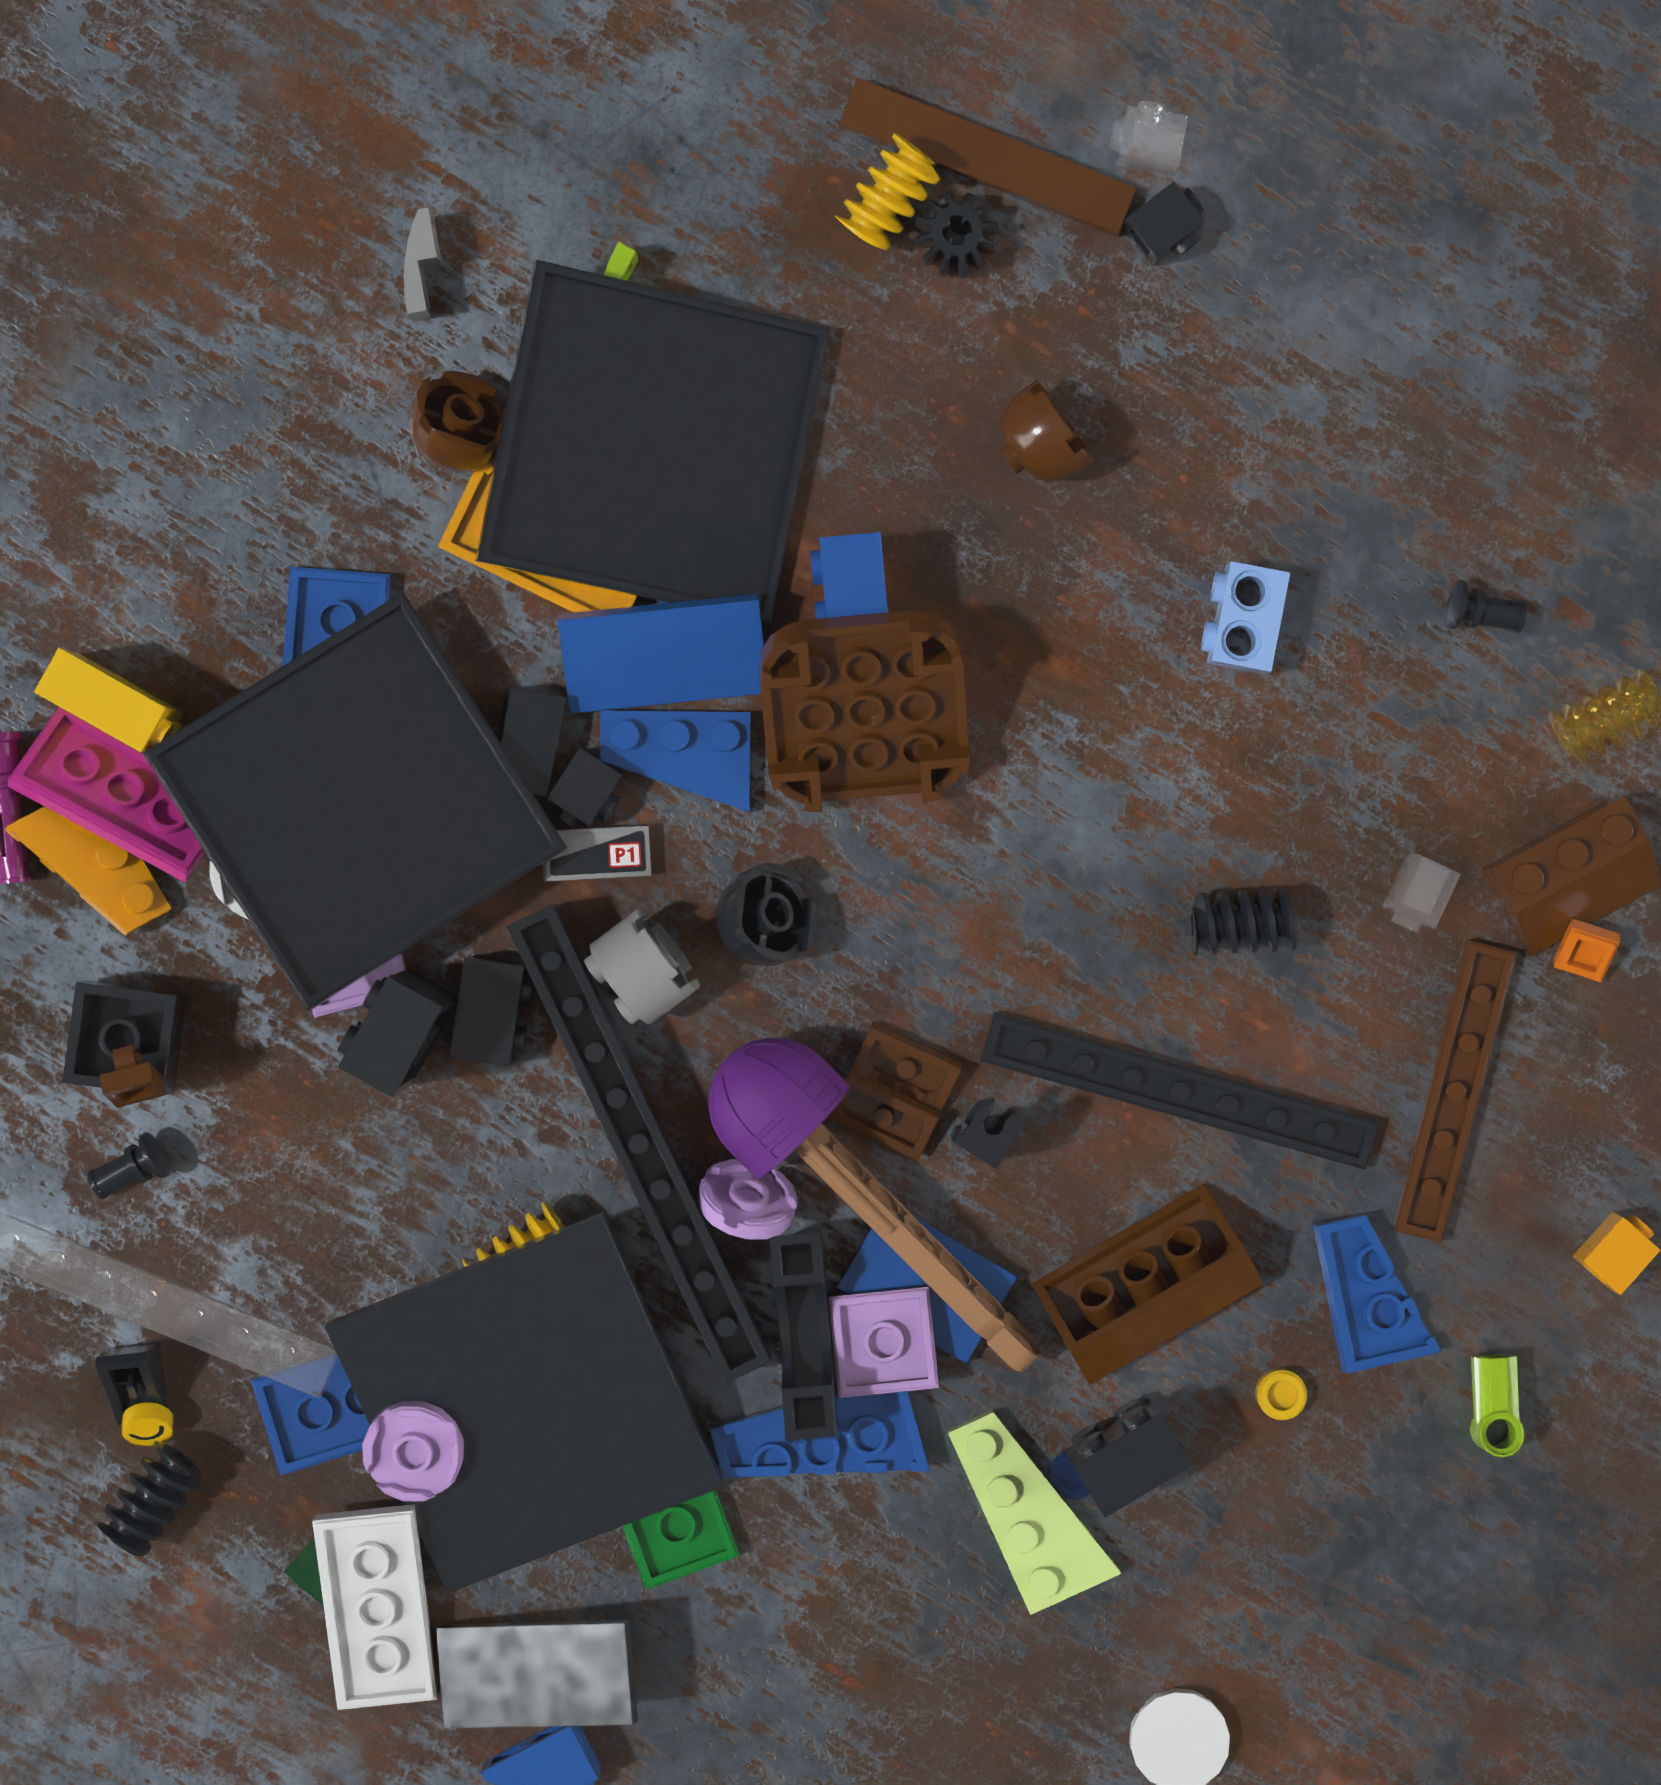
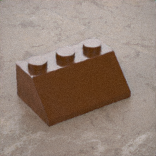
(1574, 873)

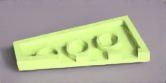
(1034, 1527)

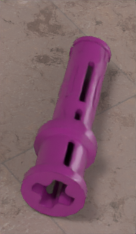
(13, 854)

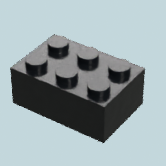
(397, 1031)

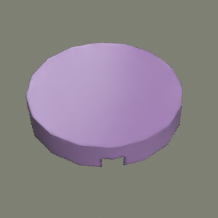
(746, 1205)
(413, 1450)

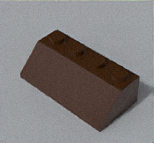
(1147, 1284)

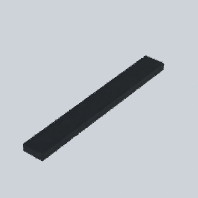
(1179, 1091)

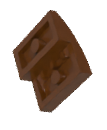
(896, 1090)

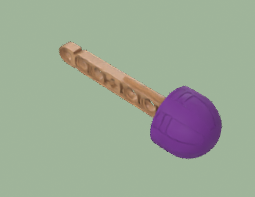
(773, 1102)

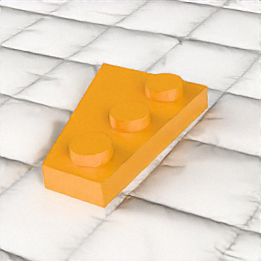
(102, 872)

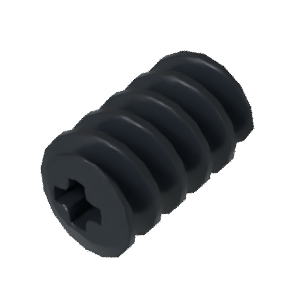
(1243, 920)
(152, 1500)

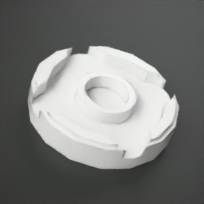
(1179, 1738)

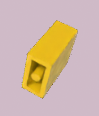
(108, 701)

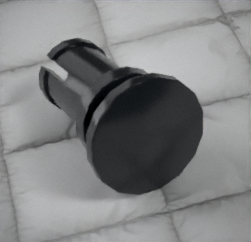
(1479, 609)
(133, 1165)

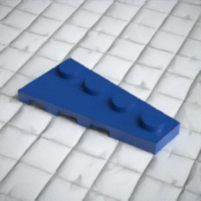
(874, 1432)

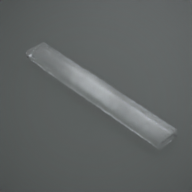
(165, 1306)

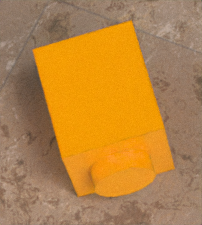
(1618, 1251)

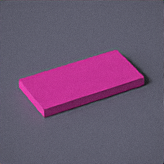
(108, 792)

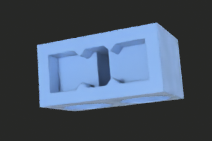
(1258, 621)

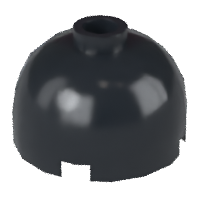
(766, 916)

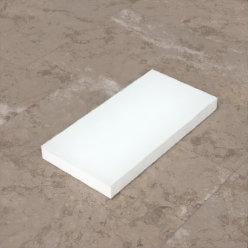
(375, 1606)

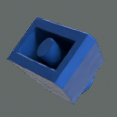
(547, 1758)

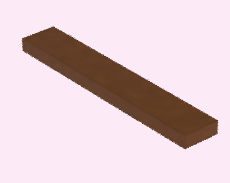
(989, 157)
(1454, 1091)

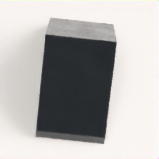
(132, 1376)

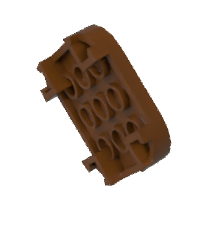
(864, 707)

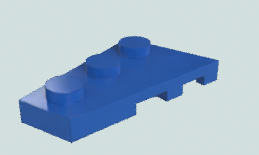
(683, 749)
(1366, 1301)

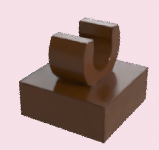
(132, 1080)

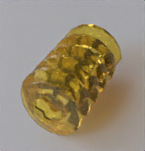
(1607, 716)

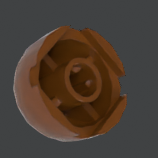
(456, 421)
(1041, 437)

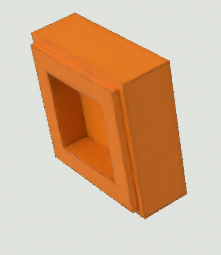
(1586, 950)

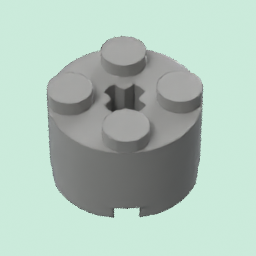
(641, 968)

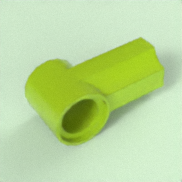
(1494, 1399)

